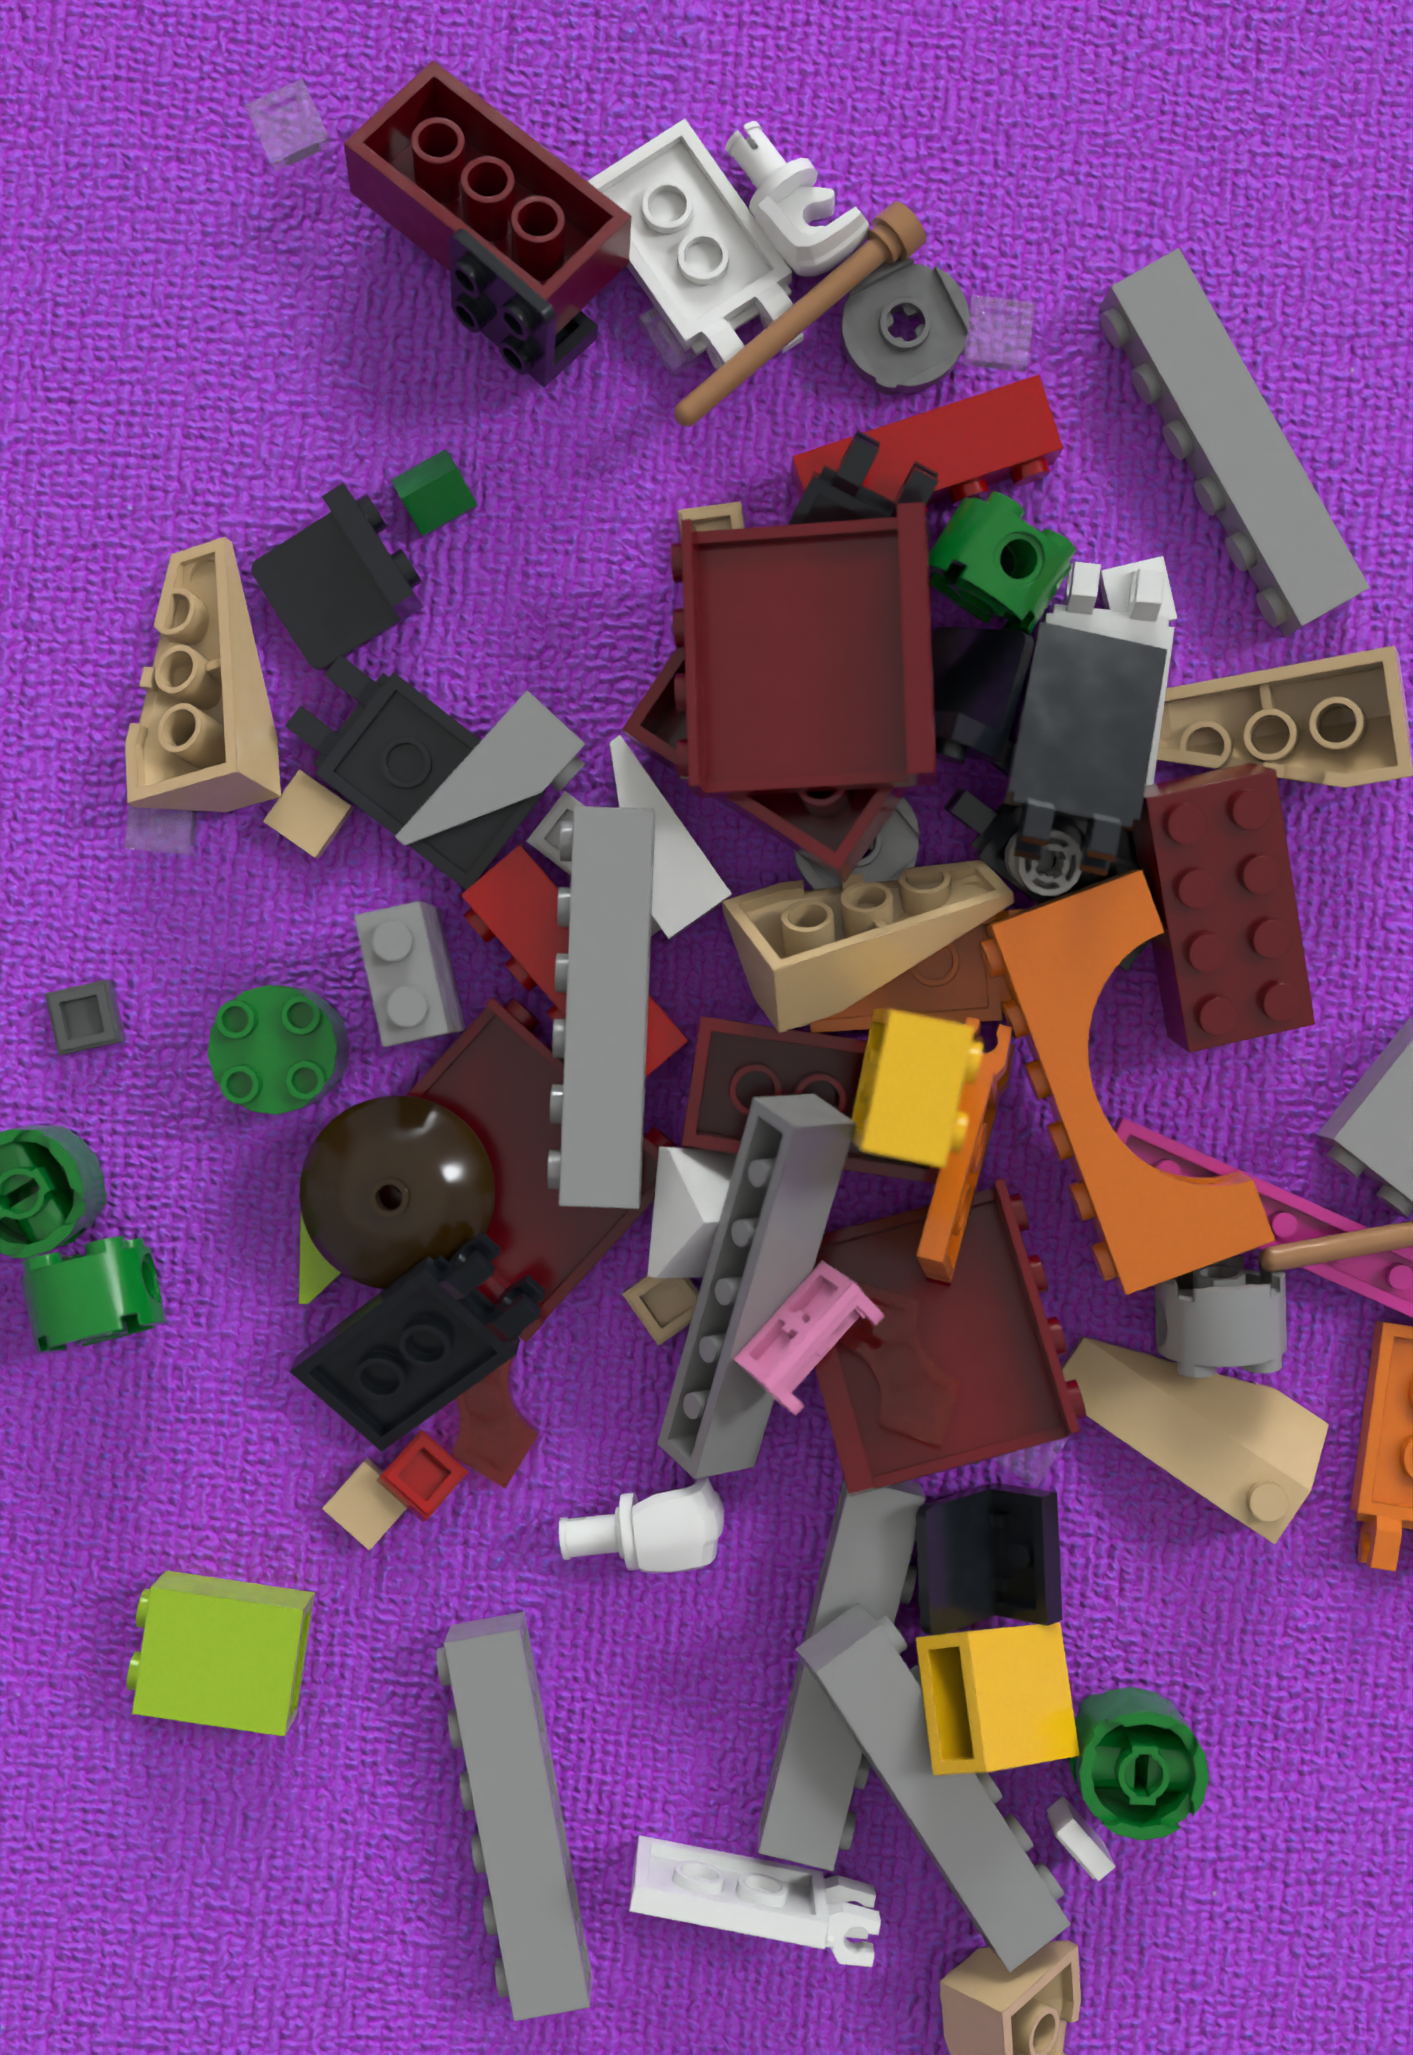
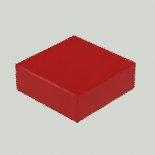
(422, 1476)

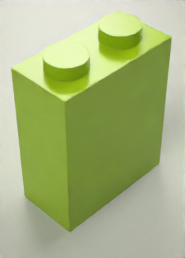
(220, 1652)

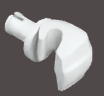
(788, 202)
(656, 1535)

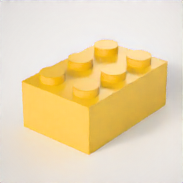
(914, 1087)

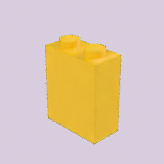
(996, 1698)

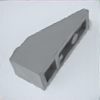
(508, 766)

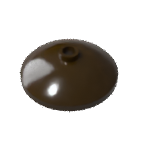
(403, 1144)

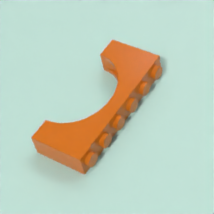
(1054, 970)

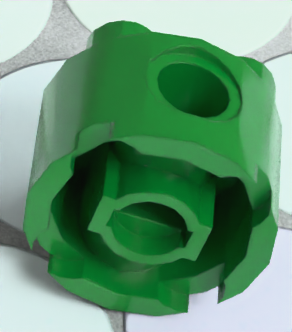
(998, 562)
(277, 1049)
(46, 1189)
(92, 1295)
(1137, 1763)

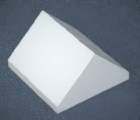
(687, 1209)

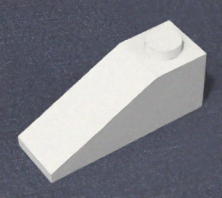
(683, 877)

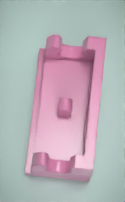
(804, 1332)

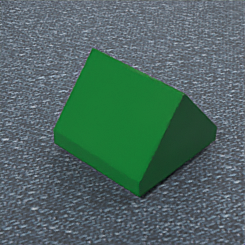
(434, 492)

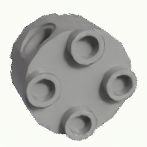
(1222, 1319)

